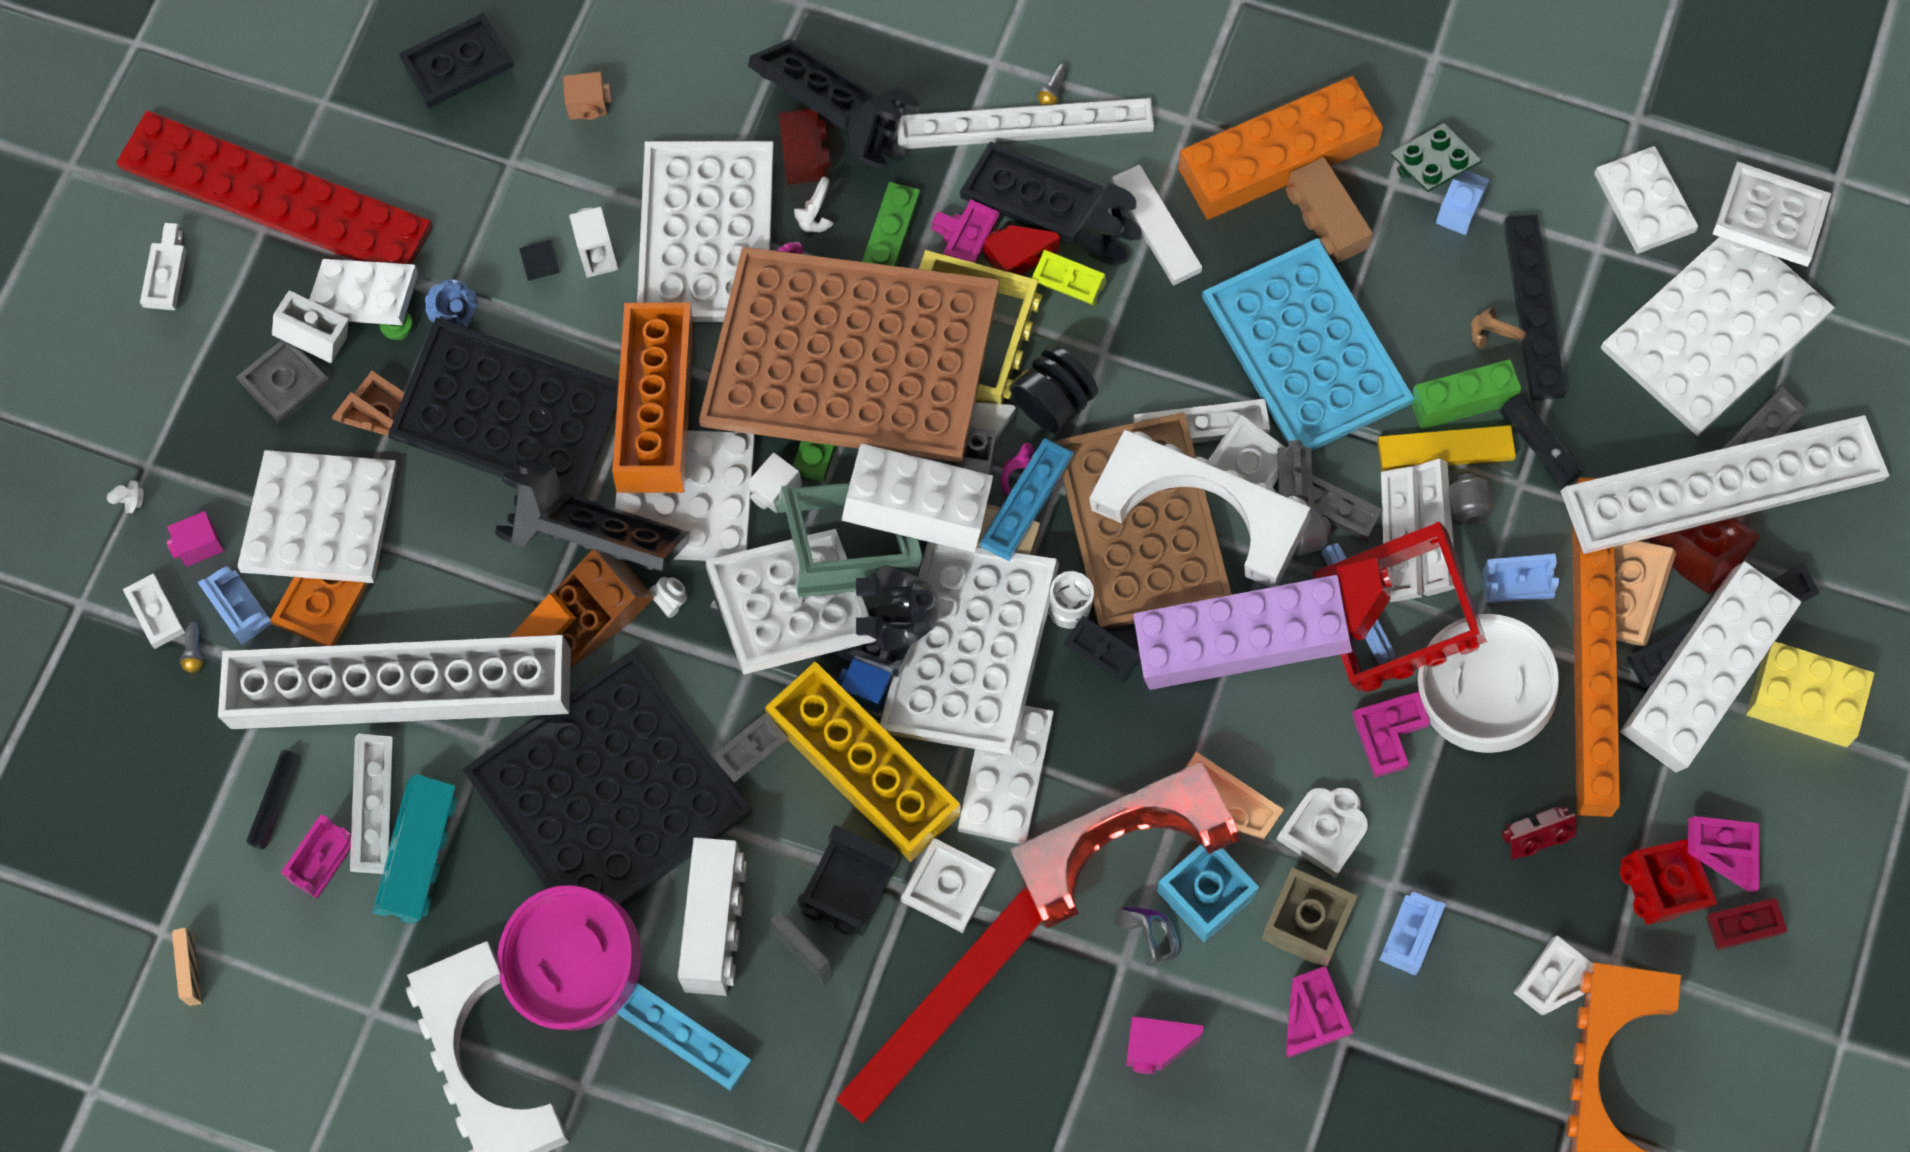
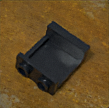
(848, 882)

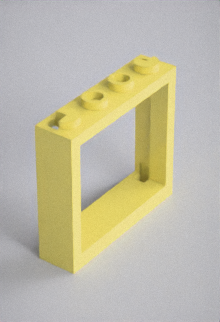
(1010, 285)

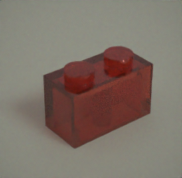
(802, 146)

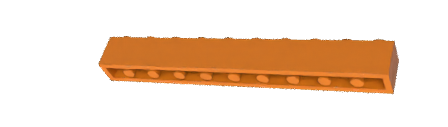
(1595, 680)

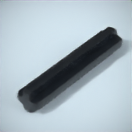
(273, 799)

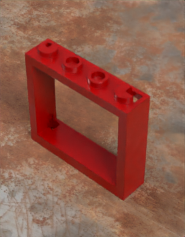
(1434, 655)

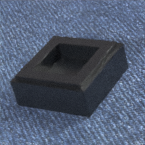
(539, 260)

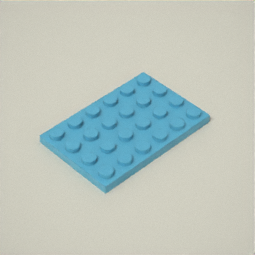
(1307, 347)

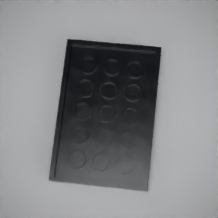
(504, 404)

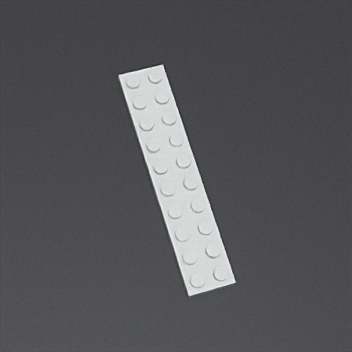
(1724, 484)

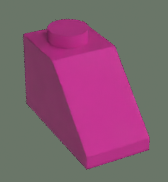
(1158, 1043)

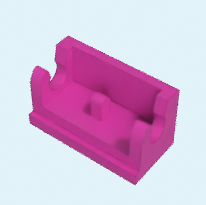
(318, 857)

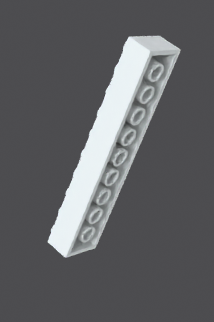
(395, 682)

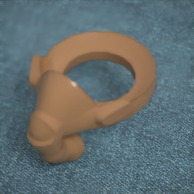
(1488, 321)

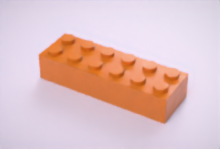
(1266, 149)
(653, 398)

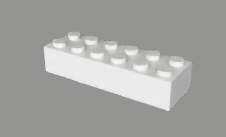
(1710, 667)

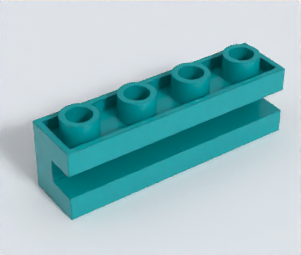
(414, 849)

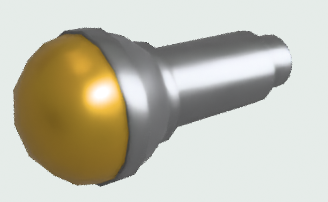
(1050, 92)
(192, 658)

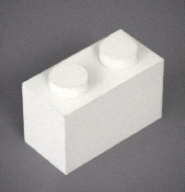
(593, 241)
(310, 326)

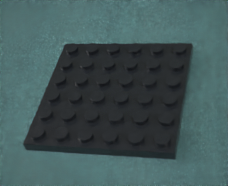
(608, 788)

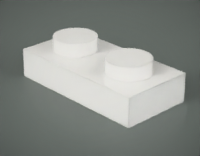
(153, 611)

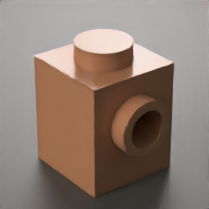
(586, 95)

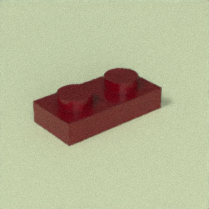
(1746, 924)

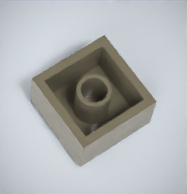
(1308, 917)

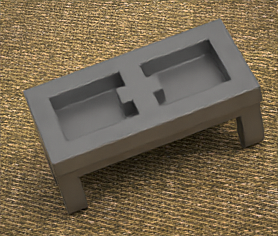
(749, 747)

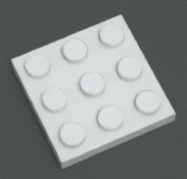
(1772, 214)

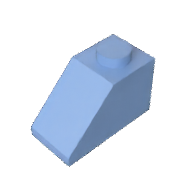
(1462, 201)

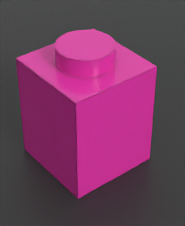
(194, 539)

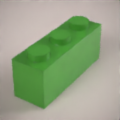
(1464, 394)

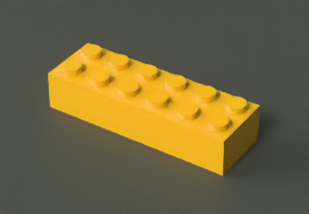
(863, 761)

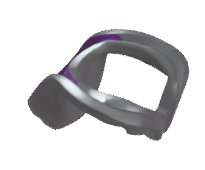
(1134, 917)

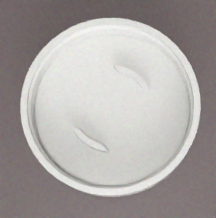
(1495, 693)

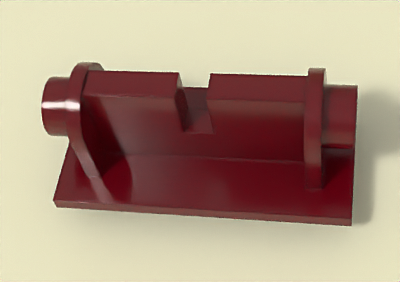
(1554, 827)

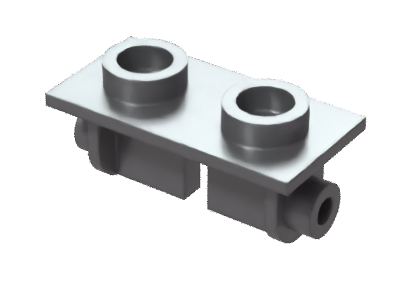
(1296, 472)

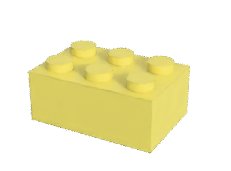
(1810, 694)

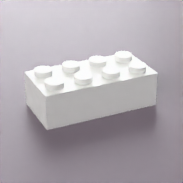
(917, 498)
(710, 917)

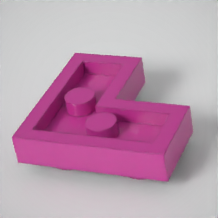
(1381, 727)

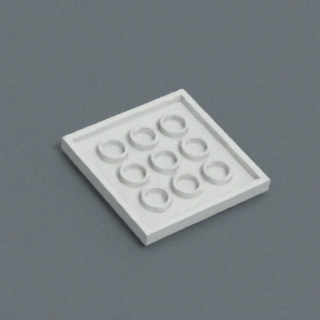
(714, 497)
(318, 516)
(768, 617)

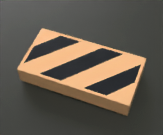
(186, 966)

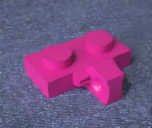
(967, 231)

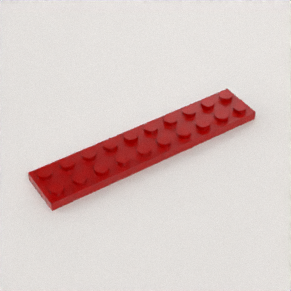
(272, 193)

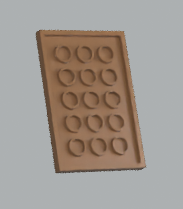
(1162, 549)

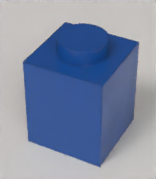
(865, 684)

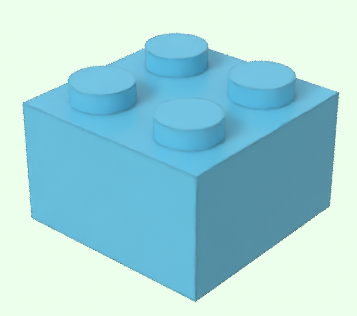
(1207, 891)

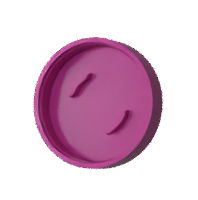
(569, 958)

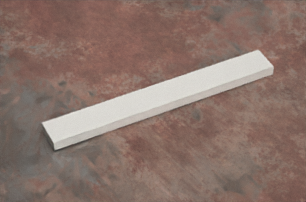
(1025, 123)

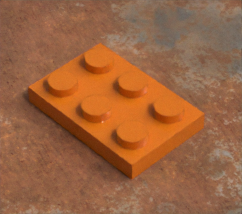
(318, 608)

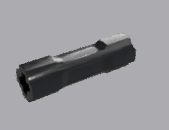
(1527, 422)

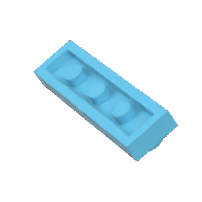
(684, 1037)

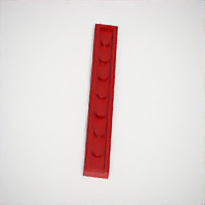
(941, 1008)

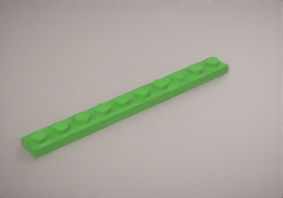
(884, 249)

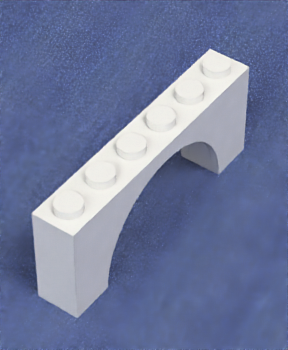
(1145, 467)
(445, 997)

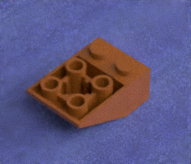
(603, 599)

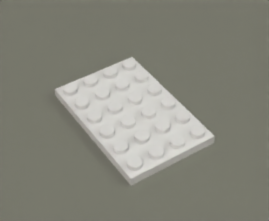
(696, 217)
(1716, 330)
(977, 664)

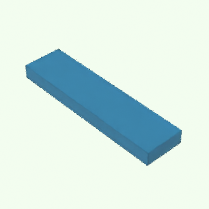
(1026, 499)

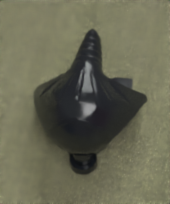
(907, 617)

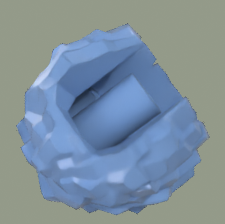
(451, 302)

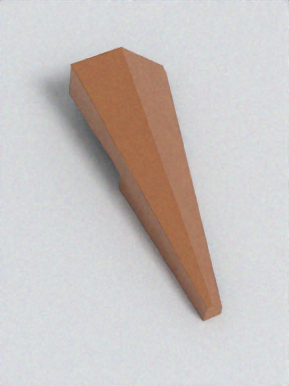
(371, 405)

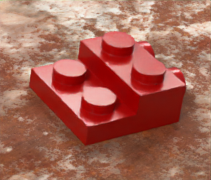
(1666, 882)

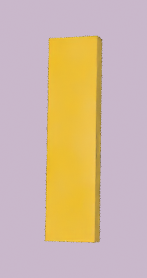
(1452, 446)

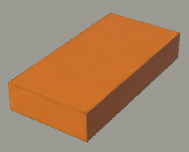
(548, 619)

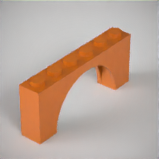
(1611, 1000)

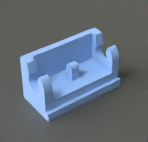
(1520, 578)
(235, 604)
(1412, 932)

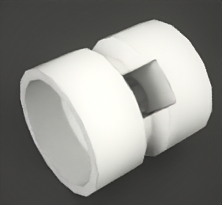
(1070, 599)

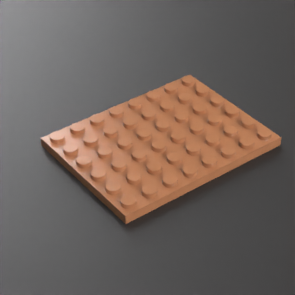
(850, 354)

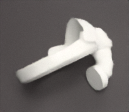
(806, 216)

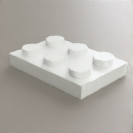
(1646, 199)
(365, 290)

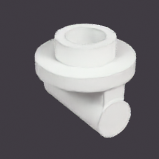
(131, 496)
(669, 595)

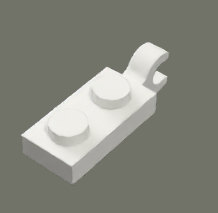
(164, 270)

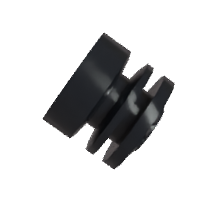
(1053, 389)

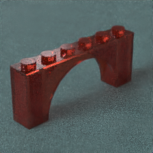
(1178, 802)

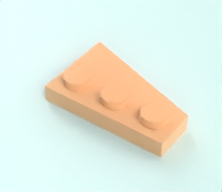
(1639, 587)
(1250, 810)

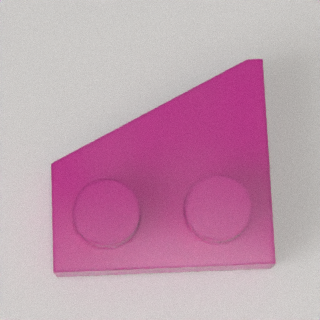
(1727, 848)
(1314, 1013)

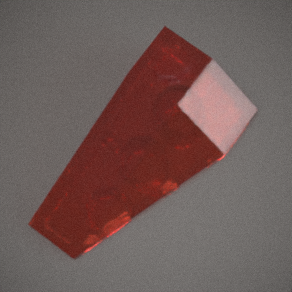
(1709, 551)

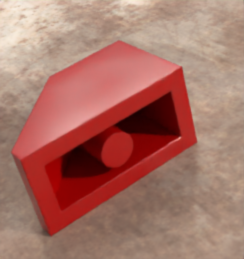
(1019, 248)
(1364, 594)

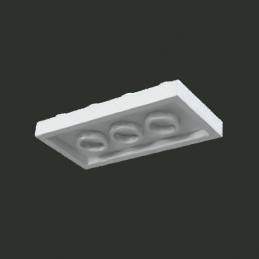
(1005, 786)

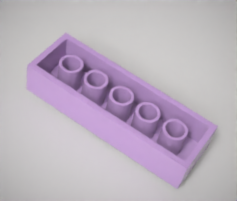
(1242, 632)

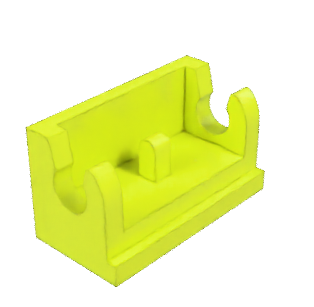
(1069, 277)

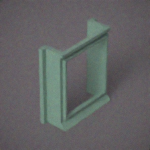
(836, 575)

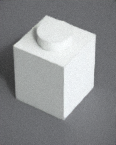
(769, 478)

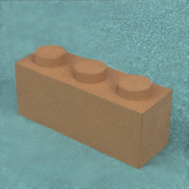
(1329, 210)

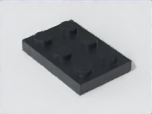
(456, 60)

